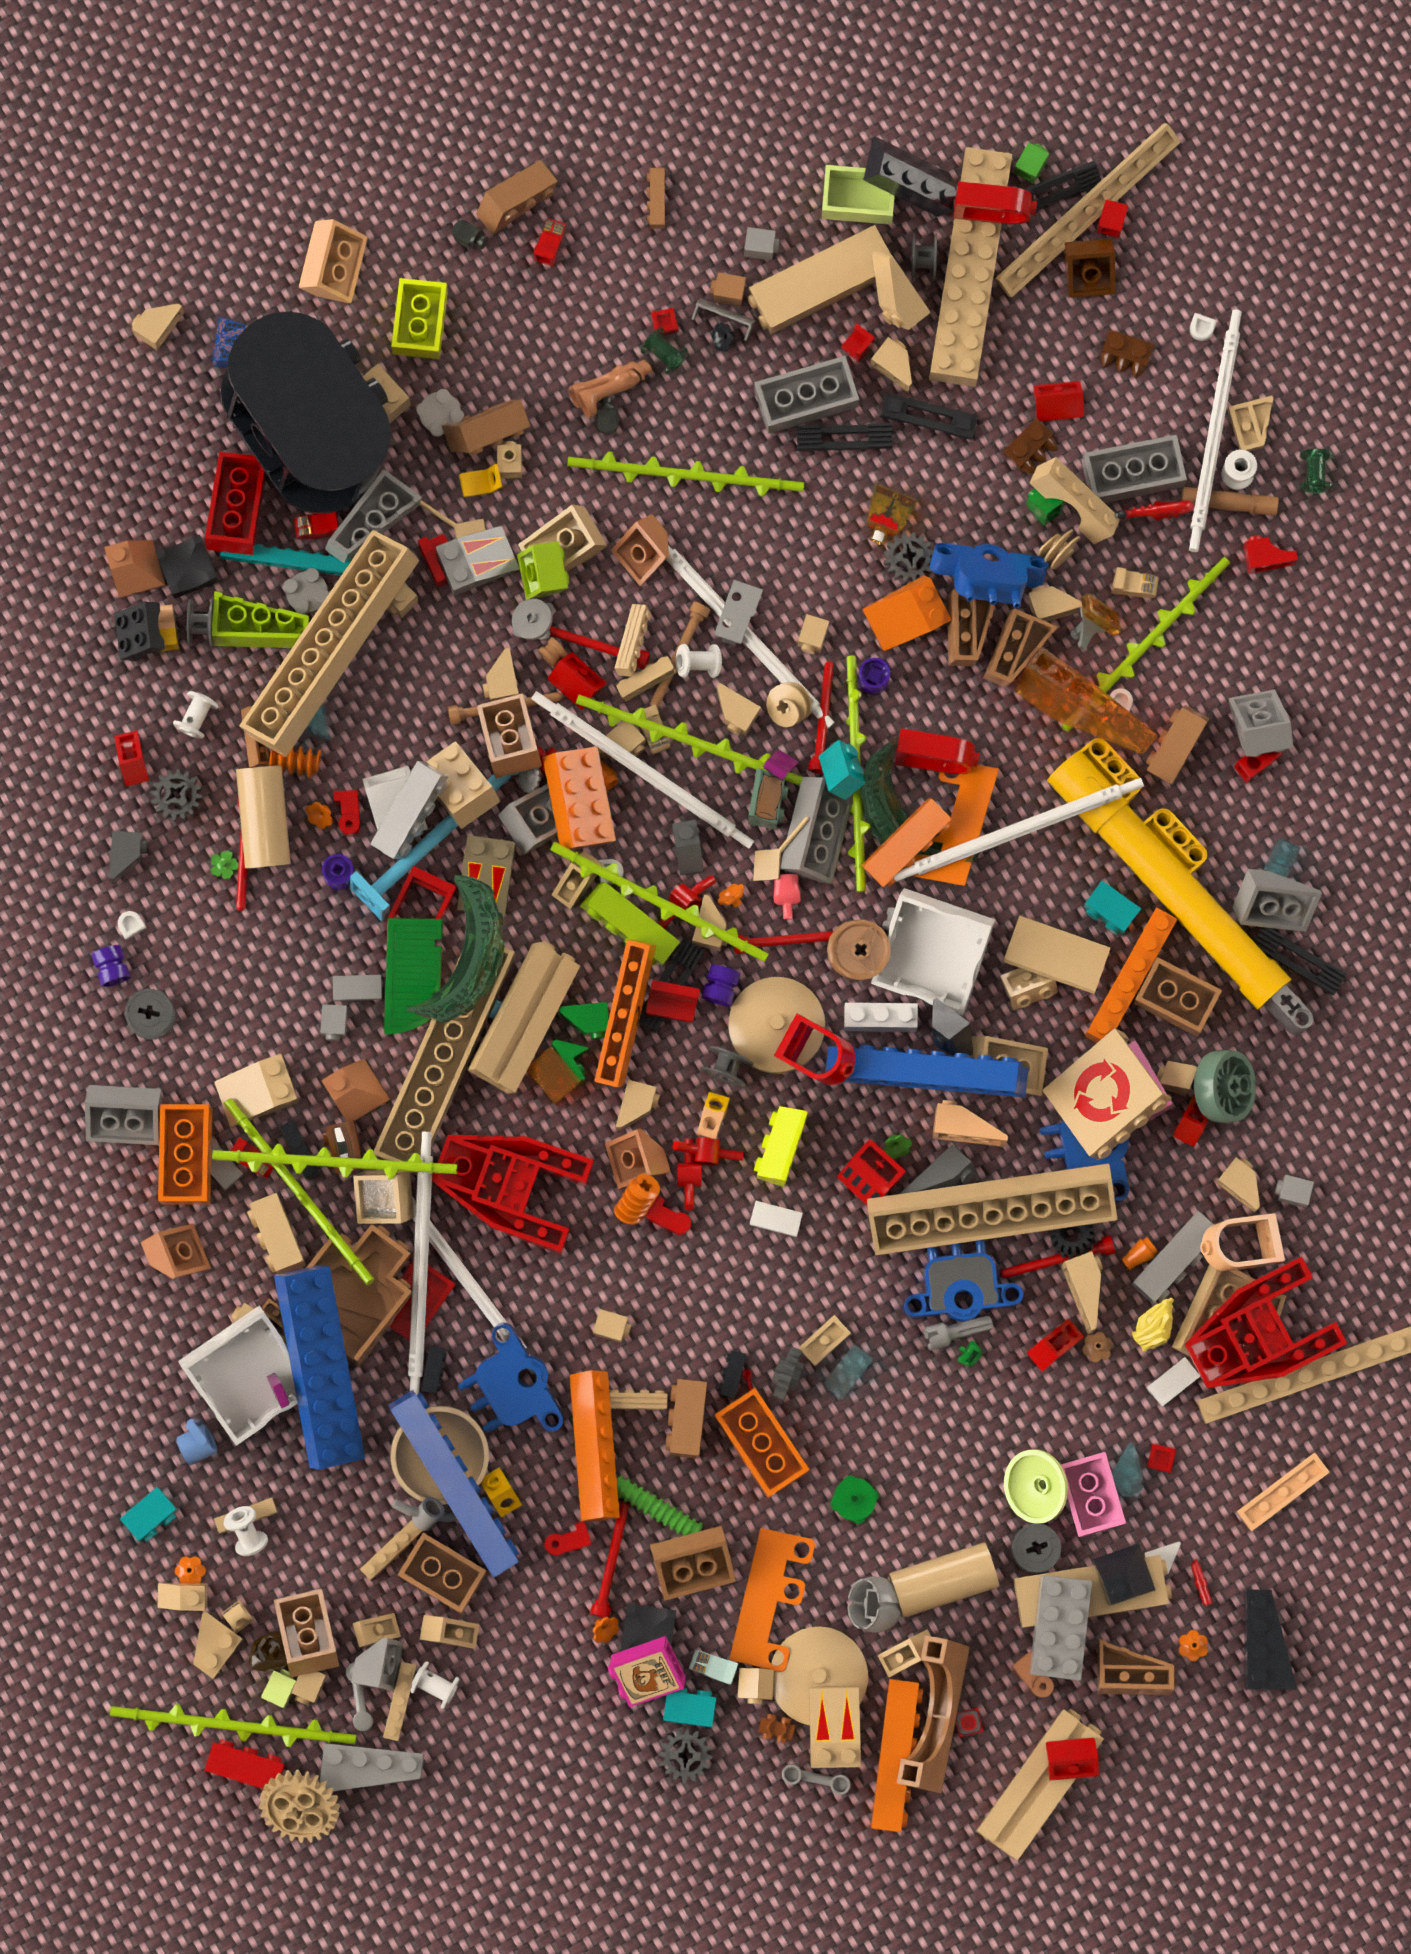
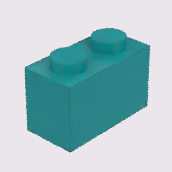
(842, 769)
(1111, 908)
(149, 1515)
(690, 1708)

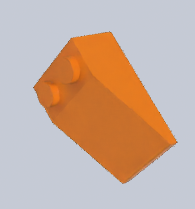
(906, 613)

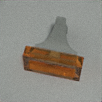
(1095, 618)

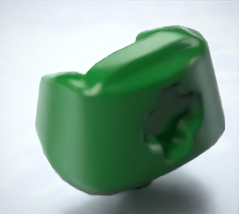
(970, 1354)

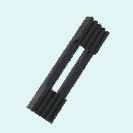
(1085, 176)
(962, 424)
(878, 437)
(687, 956)
(1327, 979)

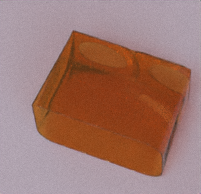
(554, 1076)

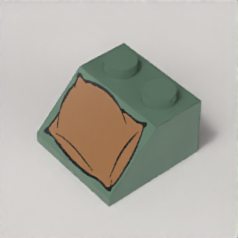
(766, 800)

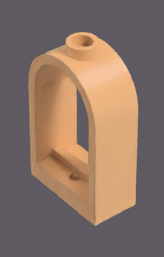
(1268, 1238)

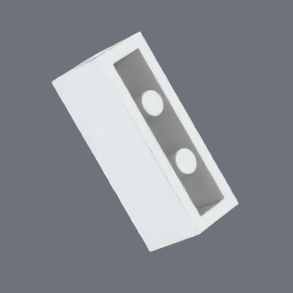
(881, 1017)

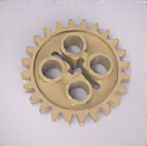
(299, 1806)

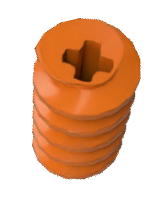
(297, 760)
(637, 1199)

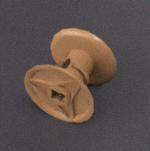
(875, 949)

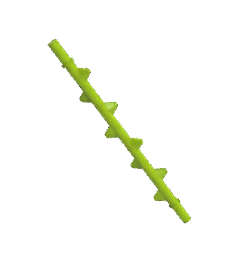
(695, 473)
(1156, 638)
(680, 734)
(856, 739)
(650, 894)
(323, 1158)
(355, 1262)
(243, 1729)

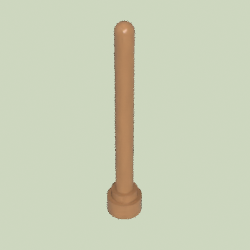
(698, 614)
(458, 714)

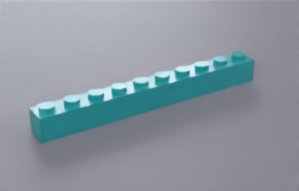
(290, 559)

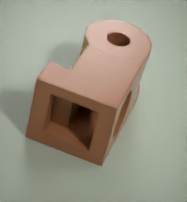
(1039, 1685)

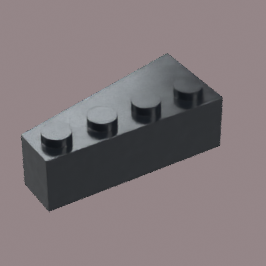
(1265, 1650)

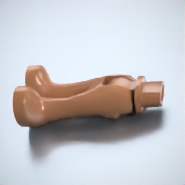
(620, 379)

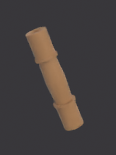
(1236, 501)

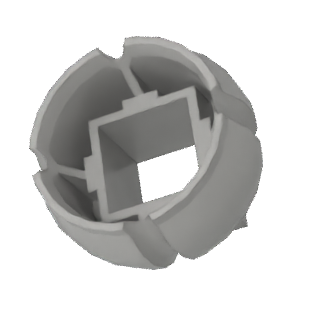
(874, 1604)

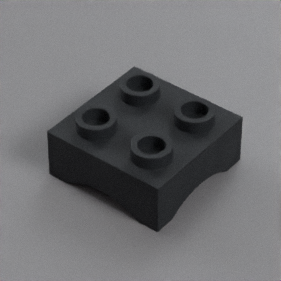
(187, 566)
(138, 631)
(646, 1624)

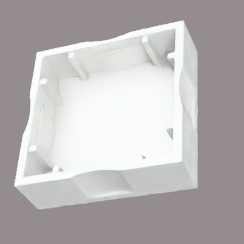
(934, 950)
(233, 1373)

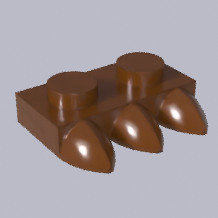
(1127, 351)
(1030, 445)

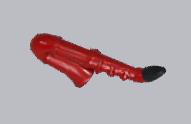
(1159, 510)

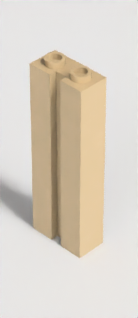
(817, 281)
(524, 1017)
(1028, 1588)
(1030, 1794)

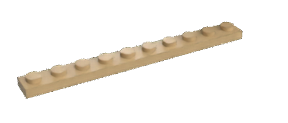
(1087, 210)
(1308, 1376)

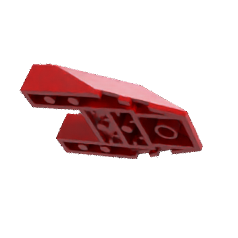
(498, 1177)
(1248, 1339)

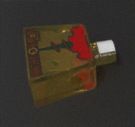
(889, 513)

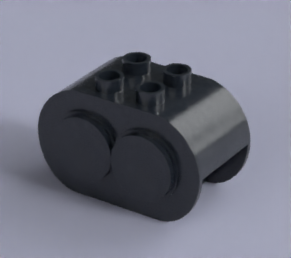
(306, 411)

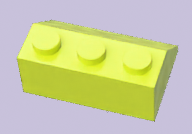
(780, 1145)

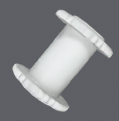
(1239, 479)
(698, 660)
(195, 714)
(250, 1540)
(434, 1685)

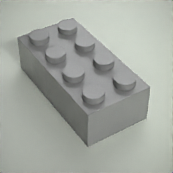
(806, 394)
(1135, 469)
(1060, 1627)

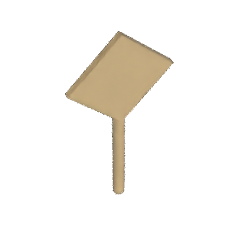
(461, 529)
(768, 861)

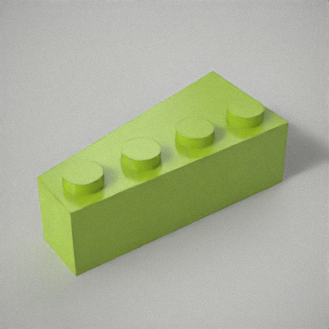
(254, 625)
(627, 920)

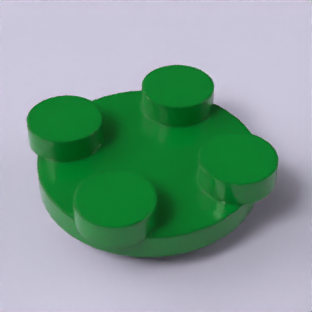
(854, 1499)

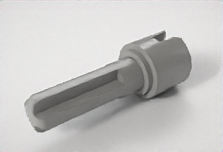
(941, 1334)

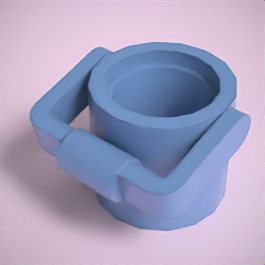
(197, 1442)

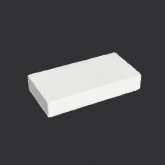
(776, 1218)
(1173, 1381)

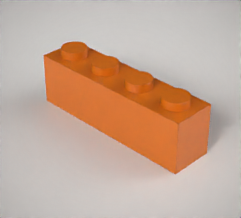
(906, 842)

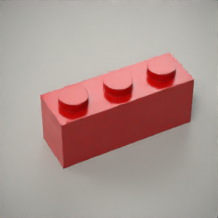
(243, 1765)

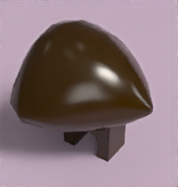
(268, 1653)

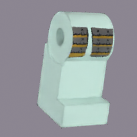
(713, 1667)

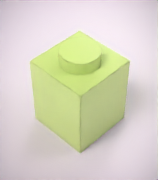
(279, 1688)

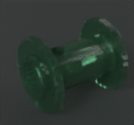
(664, 351)
(1316, 470)

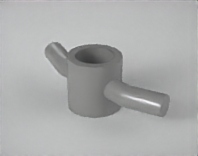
(427, 1513)

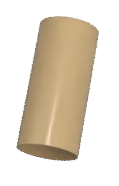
(263, 816)
(944, 1579)

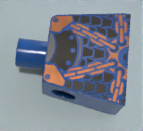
(225, 337)

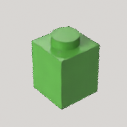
(1031, 162)

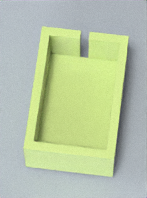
(853, 199)

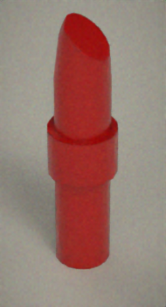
(1201, 1583)

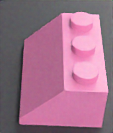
(1093, 1495)

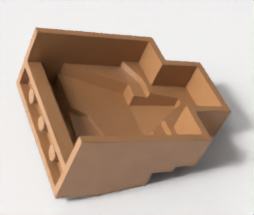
(362, 1308)

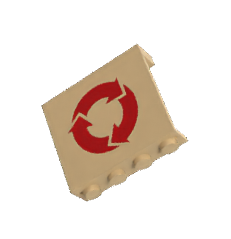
(1106, 1095)

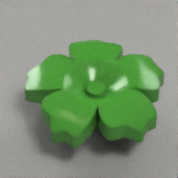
(224, 865)

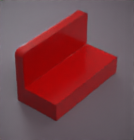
(1059, 401)
(427, 549)
(575, 678)
(672, 1001)
(1072, 1759)

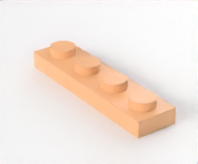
(1282, 1492)

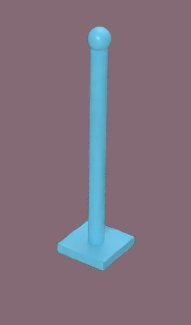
(372, 893)

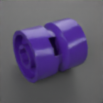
(874, 676)
(337, 871)
(110, 964)
(720, 986)

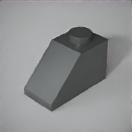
(687, 847)
(125, 853)

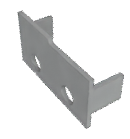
(724, 312)
(738, 612)

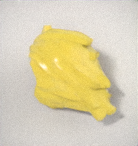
(1154, 1326)

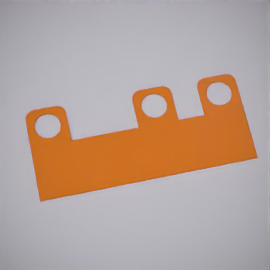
(965, 821)
(762, 1592)

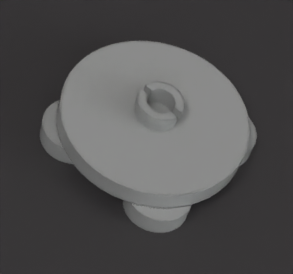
(439, 409)
(306, 591)
(532, 619)

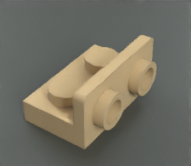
(1027, 987)

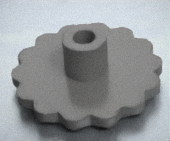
(529, 779)

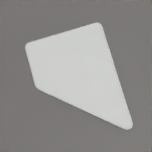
(1167, 1553)

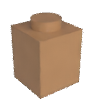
(728, 289)

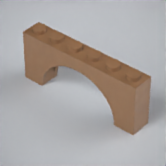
(946, 1670)

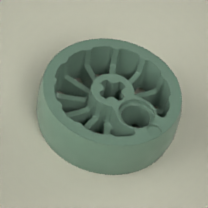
(1225, 1086)

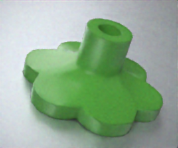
(897, 1146)

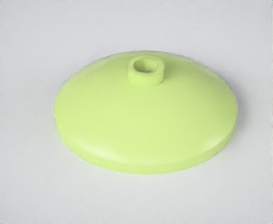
(1026, 1487)

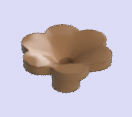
(1094, 1353)

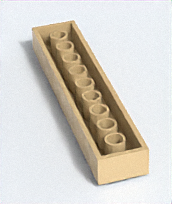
(968, 279)
(329, 643)
(436, 1075)
(992, 1209)

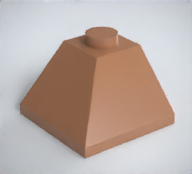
(643, 548)
(134, 567)
(355, 1090)
(635, 1155)
(176, 1252)

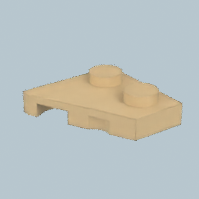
(1251, 422)
(214, 1645)

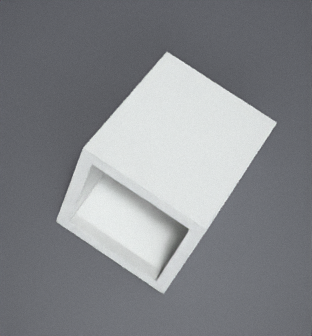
(383, 791)

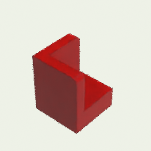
(1112, 218)
(858, 343)

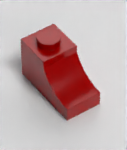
(1264, 556)
(131, 758)
(1191, 1124)
(1055, 1344)

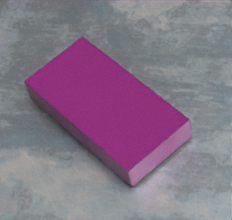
(780, 764)
(278, 1390)

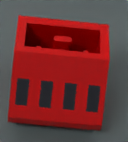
(871, 1172)

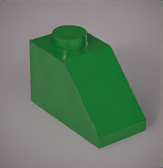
(1044, 508)
(587, 1018)

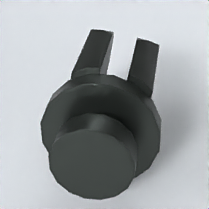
(469, 235)
(607, 416)

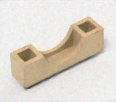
(1057, 481)

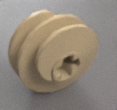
(1057, 549)
(788, 704)

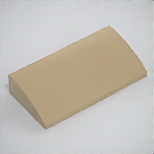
(1056, 954)
(1210, 1296)

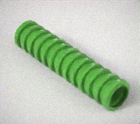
(656, 1508)

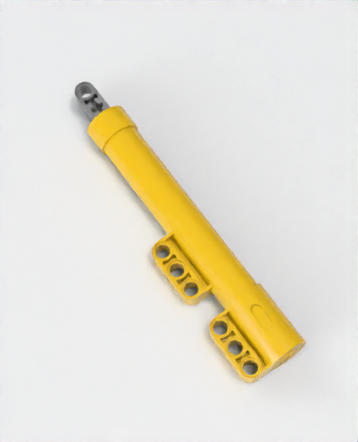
(1169, 875)

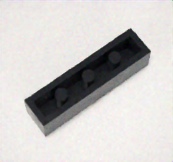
(299, 1147)

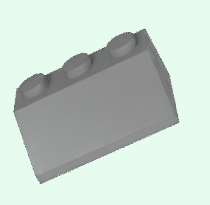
(123, 1114)

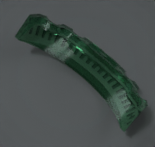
(880, 800)
(479, 957)

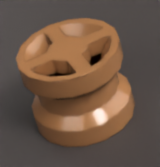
(552, 652)

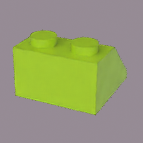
(543, 570)

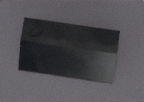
(910, 178)

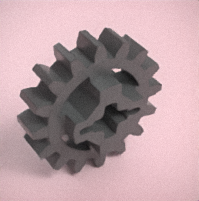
(899, 559)
(169, 802)
(787, 1373)
(697, 1756)

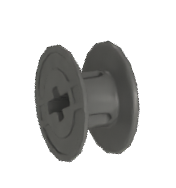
(924, 256)
(199, 622)
(156, 1026)
(727, 1066)
(1032, 1562)

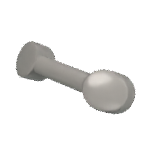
(362, 1720)
(793, 1774)

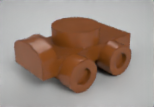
(770, 1727)

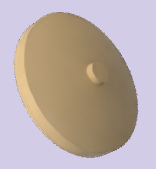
(763, 1017)
(468, 1444)
(816, 1660)

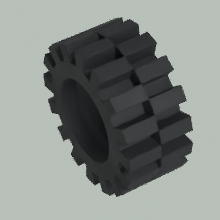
(1073, 1248)

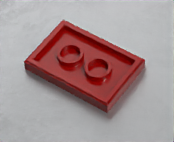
(437, 1292)

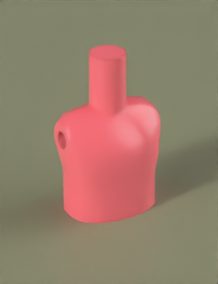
(787, 893)

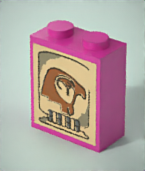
(647, 1671)

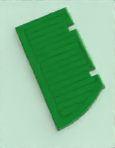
(411, 970)

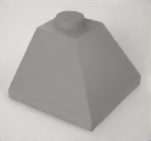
(378, 1665)

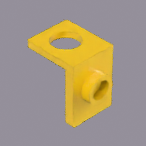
(480, 481)
(499, 1489)

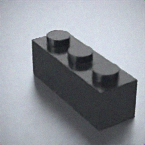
(433, 1370)
(732, 1374)

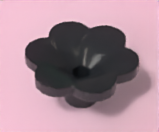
(722, 337)

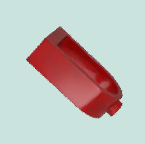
(993, 203)
(935, 752)
(429, 882)
(795, 1040)

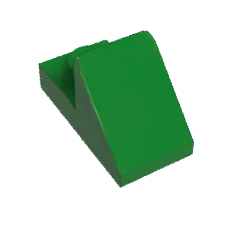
(569, 1053)

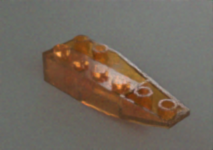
(1080, 704)

